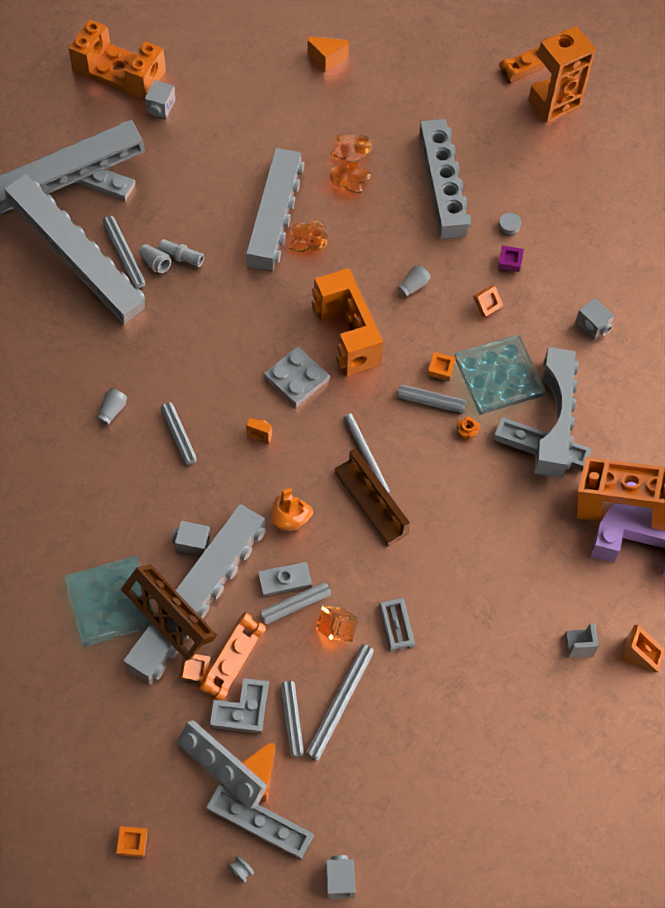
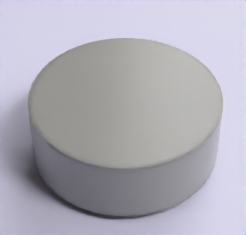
(509, 223)

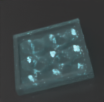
(499, 374)
(101, 606)

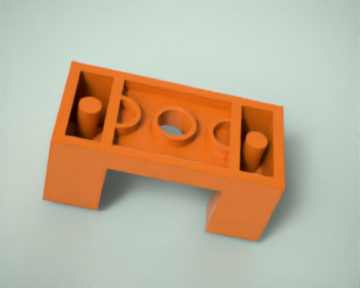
(96, 58)
(570, 61)
(340, 295)
(606, 482)

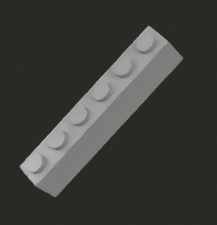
(274, 210)

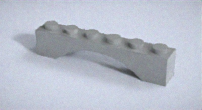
(553, 449)

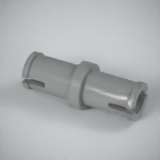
(181, 252)

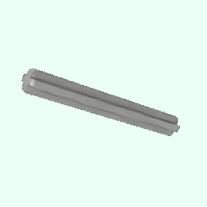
(340, 702)

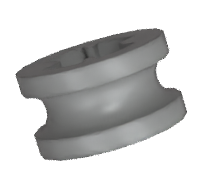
(241, 869)

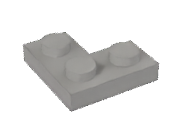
(246, 715)

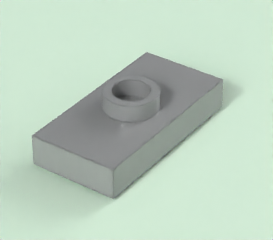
(285, 579)

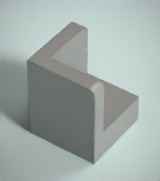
(582, 642)

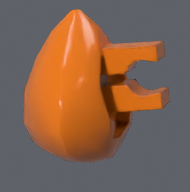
(289, 512)

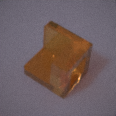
(337, 623)

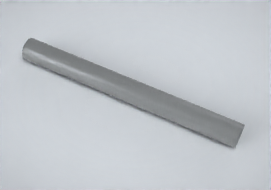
(364, 449)

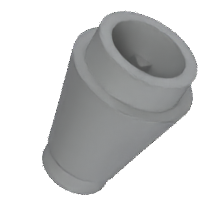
(156, 259)
(414, 280)
(111, 405)

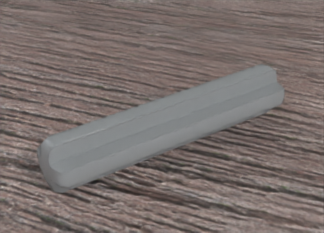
(431, 398)
(178, 434)
(295, 603)
(292, 719)

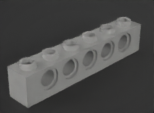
(443, 179)

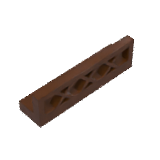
(373, 498)
(174, 606)

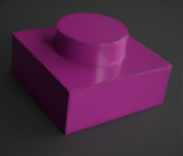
(510, 258)

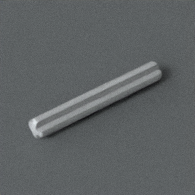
(124, 252)

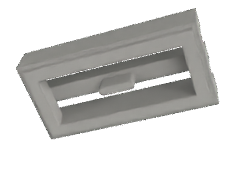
(400, 644)

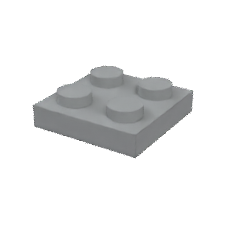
(297, 376)

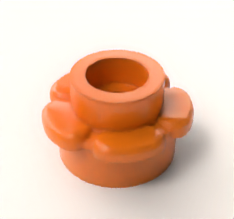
(465, 432)

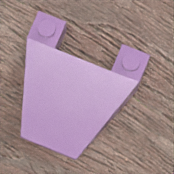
(628, 523)

